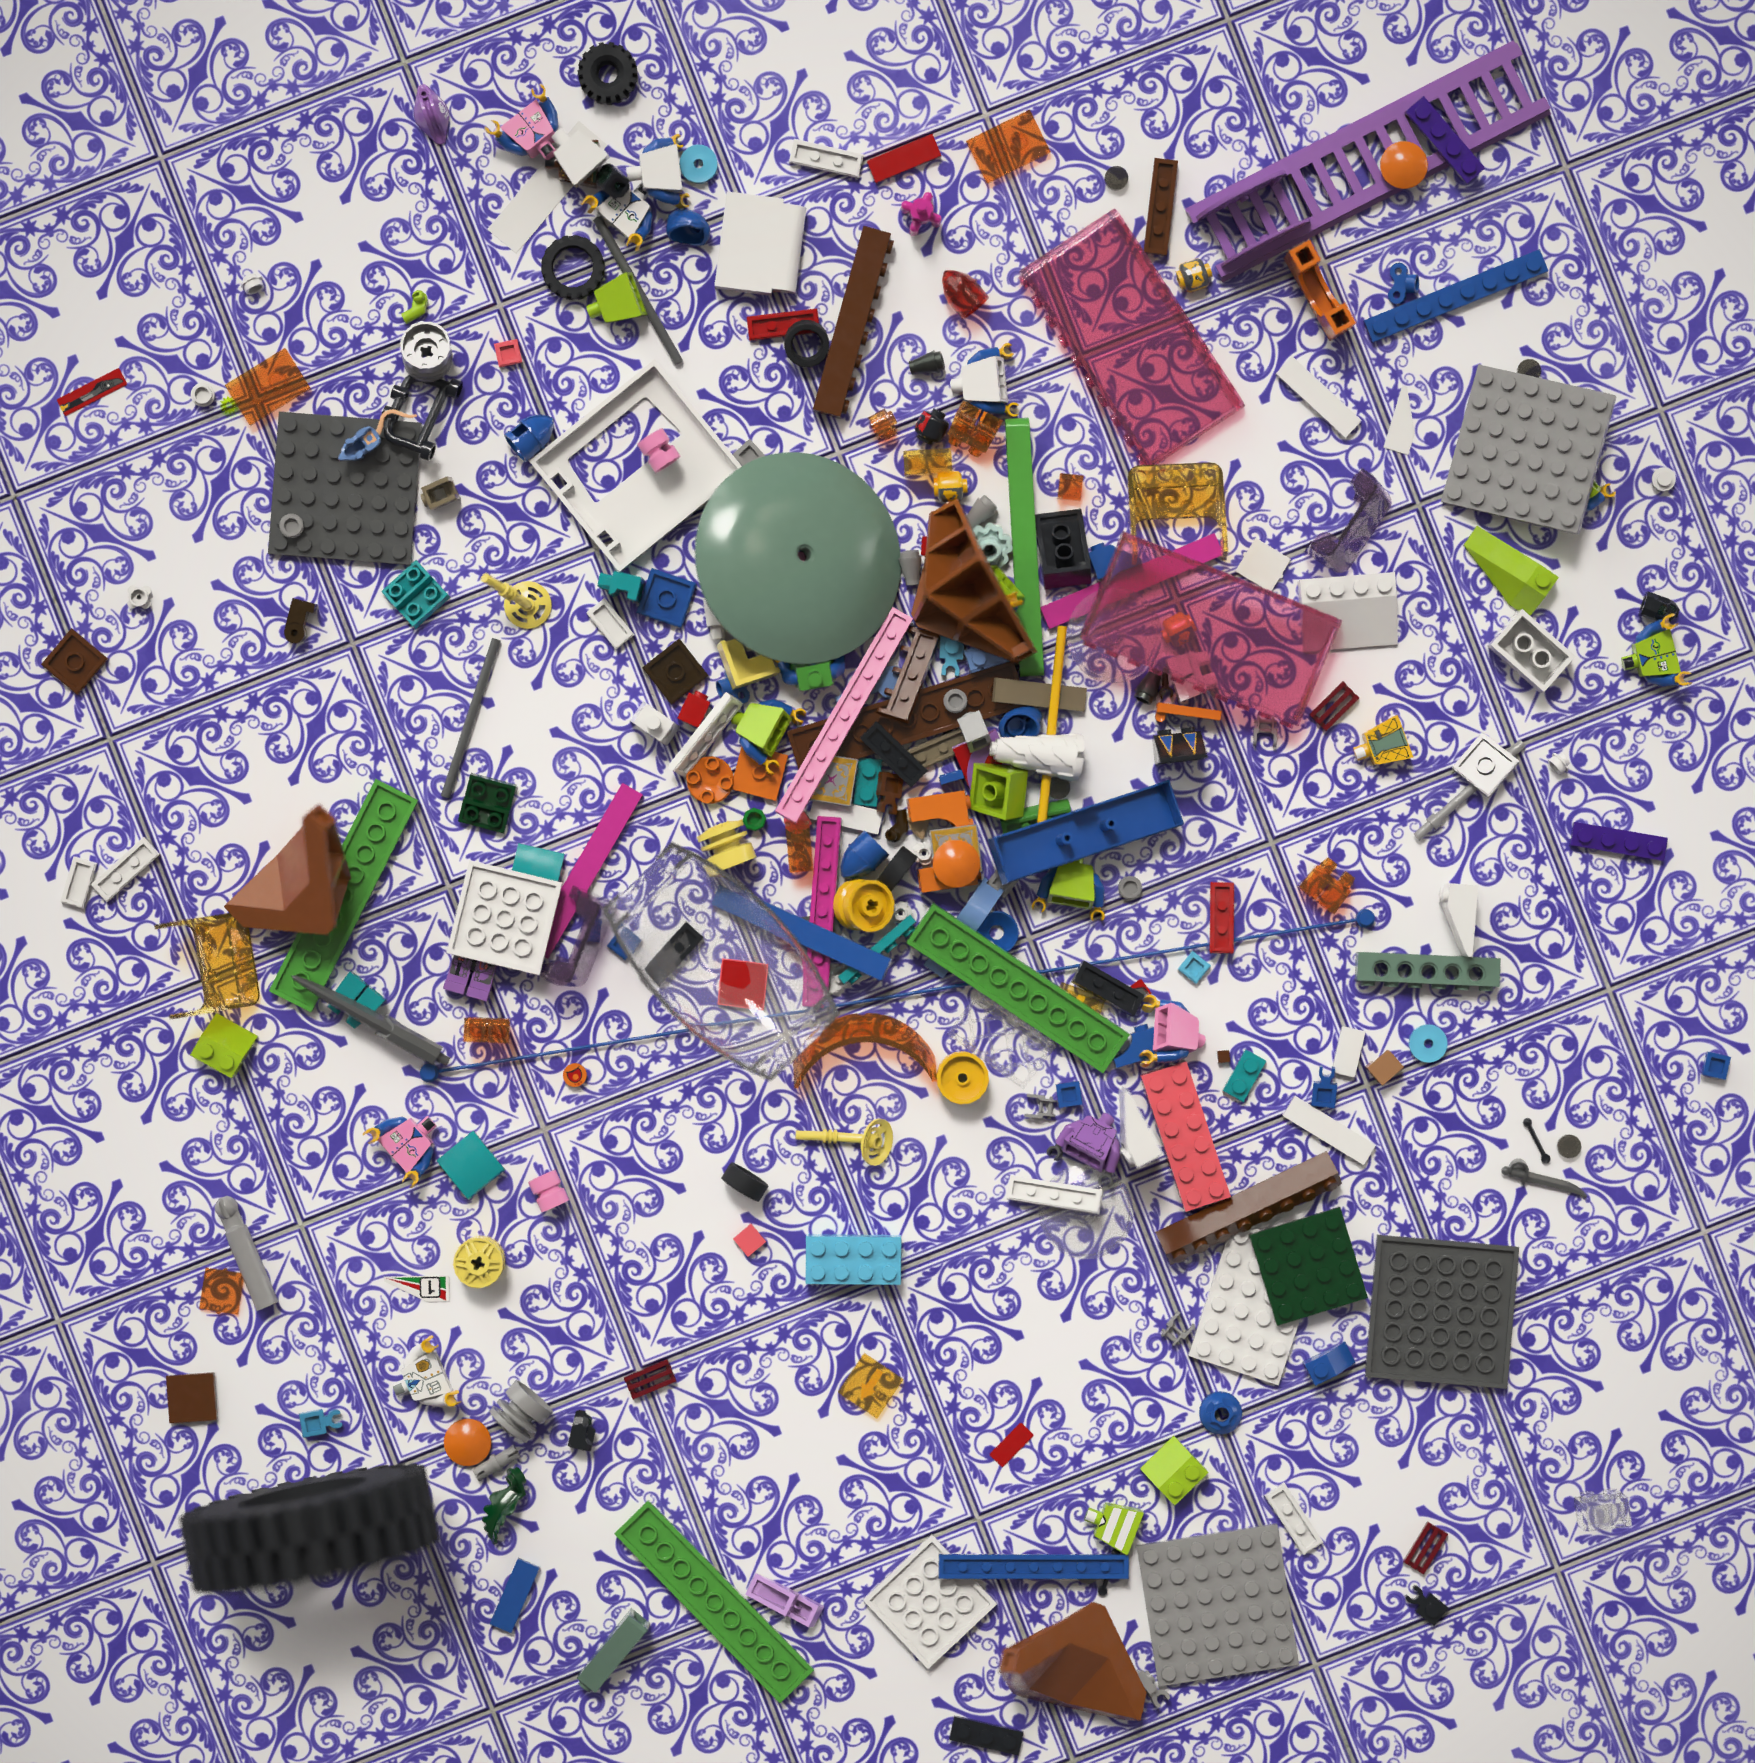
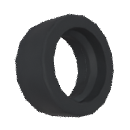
(806, 325)
(897, 868)
(744, 1182)

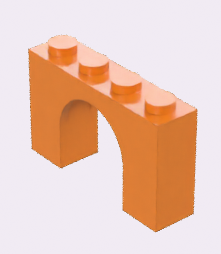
(1304, 266)
(948, 807)

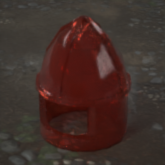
(963, 292)

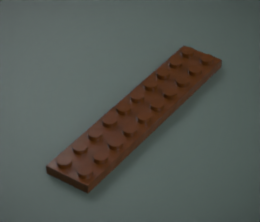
(927, 717)

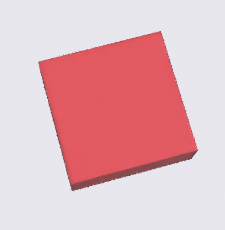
(508, 353)
(749, 1240)

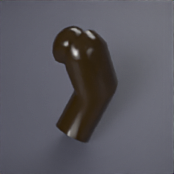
(900, 828)

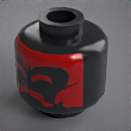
(931, 426)

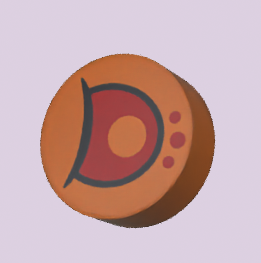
(574, 1074)

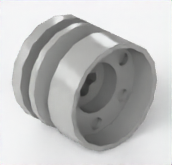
(426, 339)
(519, 1413)

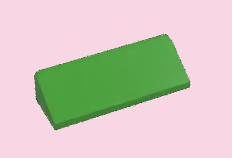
(1030, 815)

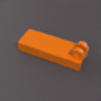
(1194, 712)

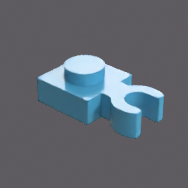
(315, 1422)

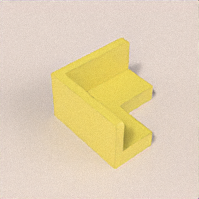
(742, 670)

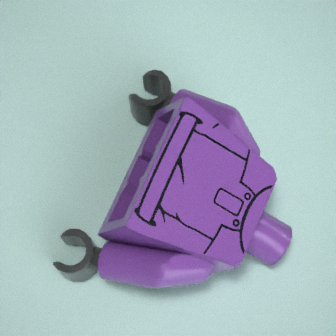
(1091, 1143)

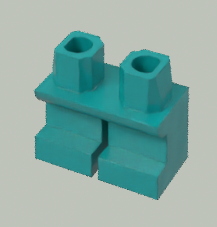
(622, 582)
(352, 988)

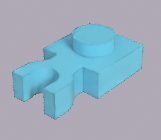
(951, 652)

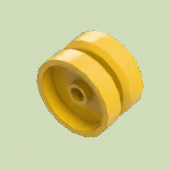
(863, 905)
(965, 1091)

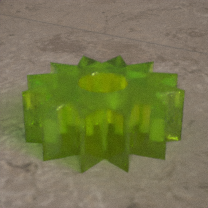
(231, 409)

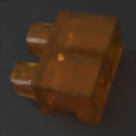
(964, 429)
(1319, 878)
(486, 1030)

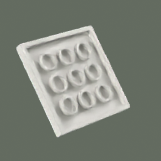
(504, 917)
(927, 1610)

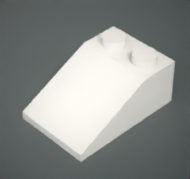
(1460, 908)

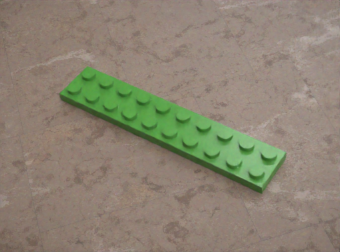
(367, 853)
(1018, 988)
(714, 1601)

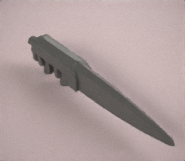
(385, 1026)

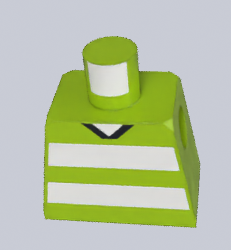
(1115, 1525)

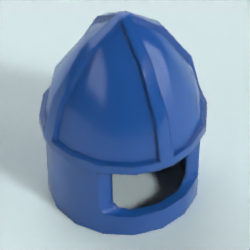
(530, 435)
(862, 857)

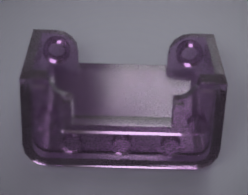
(1341, 552)
(576, 969)

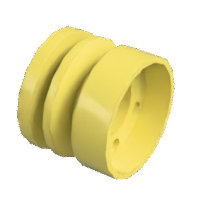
(726, 845)
(491, 1254)

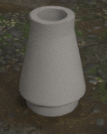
(981, 511)
(910, 564)

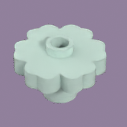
(1000, 542)

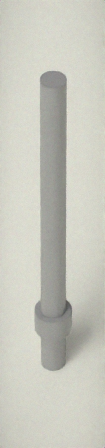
(1435, 820)

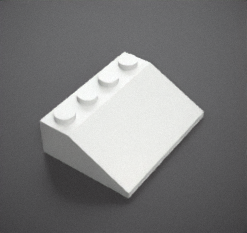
(1363, 603)
(1137, 1139)

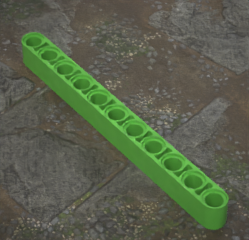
(1024, 538)

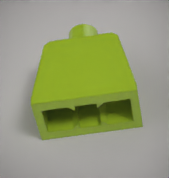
(618, 300)

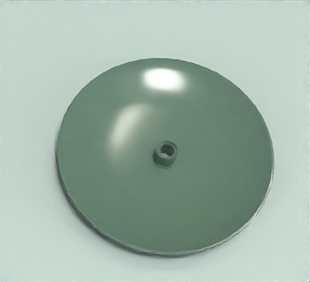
(753, 568)

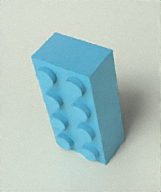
(853, 1259)

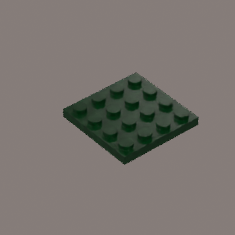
(1308, 1266)

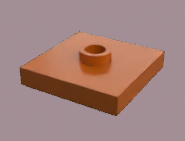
(754, 779)

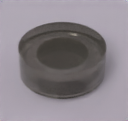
(1116, 178)
(1529, 367)
(1059, 788)
(1568, 1146)

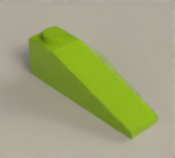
(1515, 575)

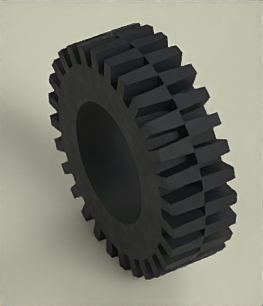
(309, 1529)

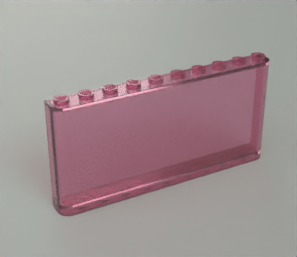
(1131, 339)
(1209, 630)

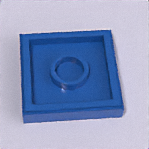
(666, 598)

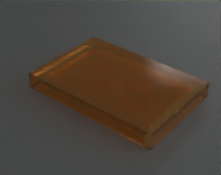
(1008, 146)
(267, 386)

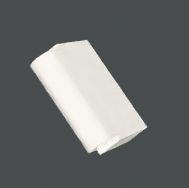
(759, 245)

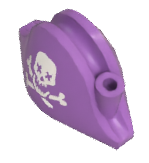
(431, 114)

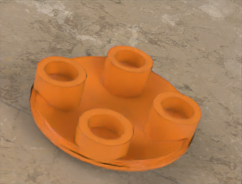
(1403, 165)
(710, 780)
(956, 863)
(467, 1442)

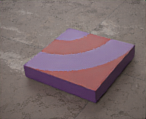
(966, 759)

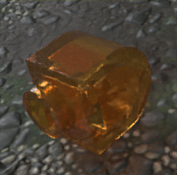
(883, 424)

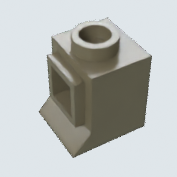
(450, 489)

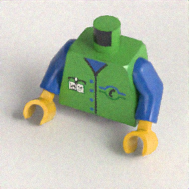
(812, 675)

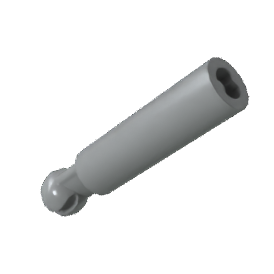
(245, 1253)

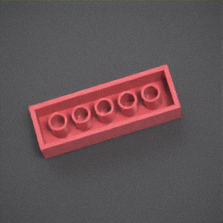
(1185, 1135)

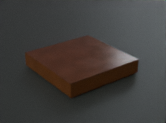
(74, 661)
(191, 1397)

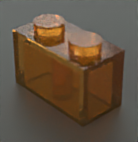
(799, 846)

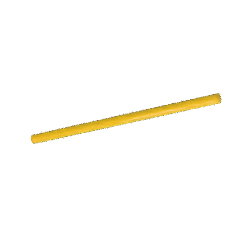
(1053, 715)

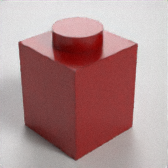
(694, 709)

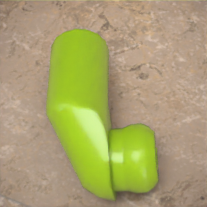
(418, 307)

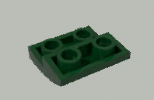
(487, 803)

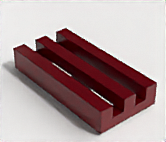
(1319, 720)
(631, 1387)
(1422, 1569)

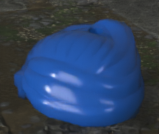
(687, 227)
(1014, 722)

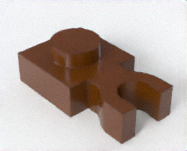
(889, 788)

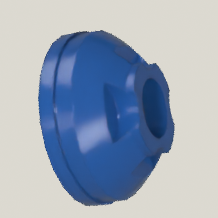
(1008, 924)
(1211, 1404)

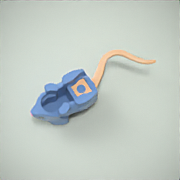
(366, 439)

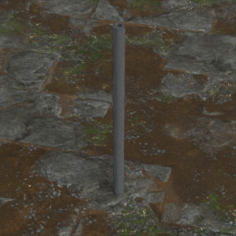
(651, 314)
(470, 718)

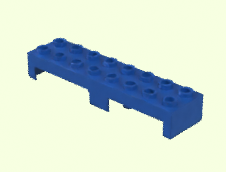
(1085, 832)

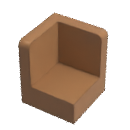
(1384, 1067)

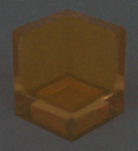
(1069, 487)

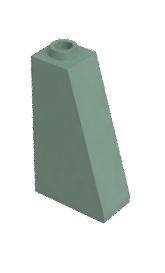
(613, 1651)

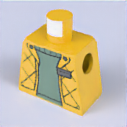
(1384, 743)

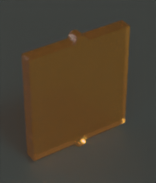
(221, 1291)

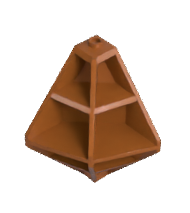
(961, 592)
(301, 884)
(1077, 1666)

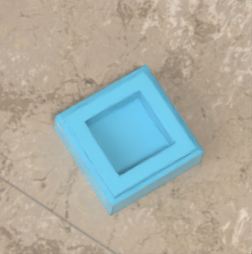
(1194, 967)

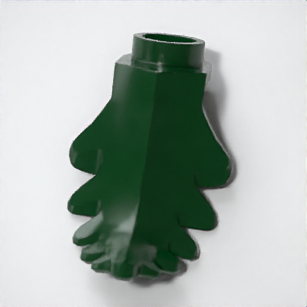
(503, 1503)

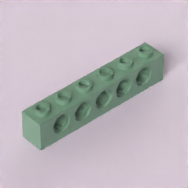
(1488, 968)

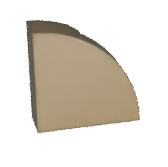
(919, 827)

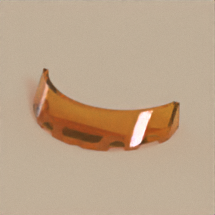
(866, 1028)

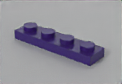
(1444, 140)
(1618, 841)

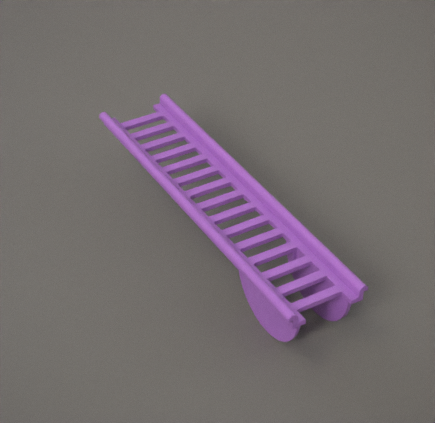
(1362, 199)

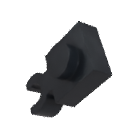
(1428, 1607)

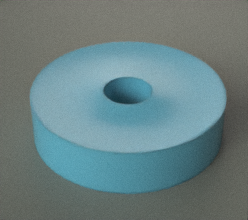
(702, 174)
(1438, 1039)

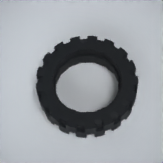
(572, 292)

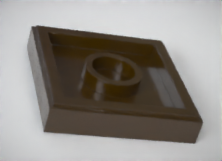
(675, 671)

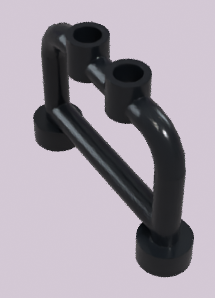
(400, 394)

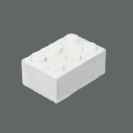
(1531, 651)

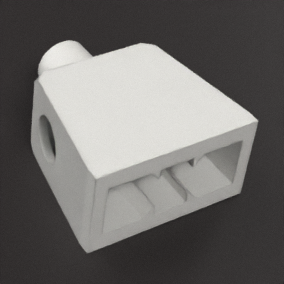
(578, 155)
(655, 723)

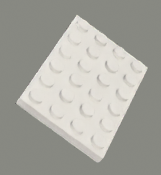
(1237, 1318)

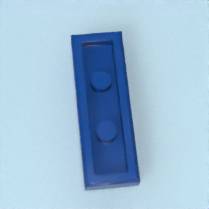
(514, 1595)

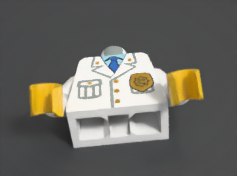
(425, 1377)

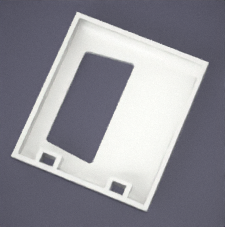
(647, 502)

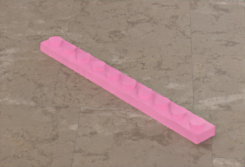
(844, 715)

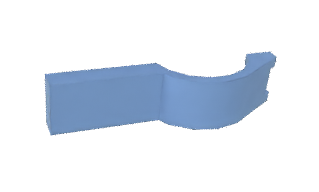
(972, 915)

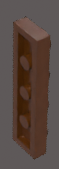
(1160, 206)

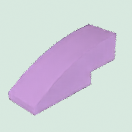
(784, 1600)

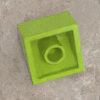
(998, 790)
(224, 1045)
(1174, 1470)

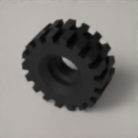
(607, 55)

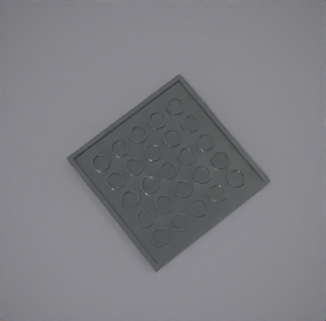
(350, 506)
(1441, 1311)

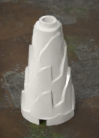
(1045, 754)

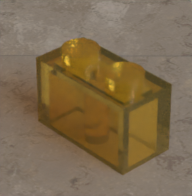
(927, 462)

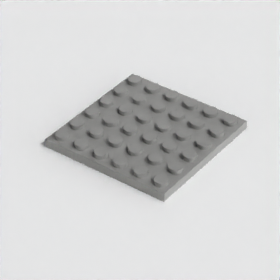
(1528, 449)
(1217, 1604)

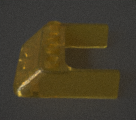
(1177, 493)
(223, 962)

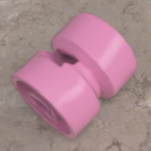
(658, 450)
(548, 1190)

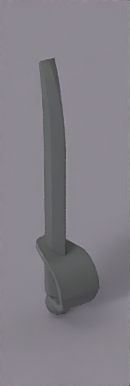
(1544, 1180)

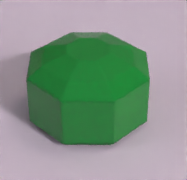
(754, 819)

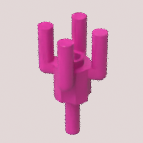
(921, 213)

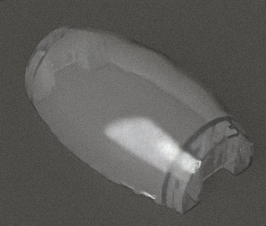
(753, 1026)

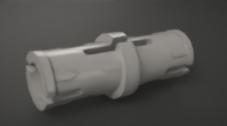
(496, 1462)

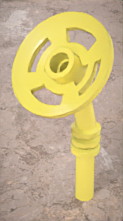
(522, 601)
(866, 1139)

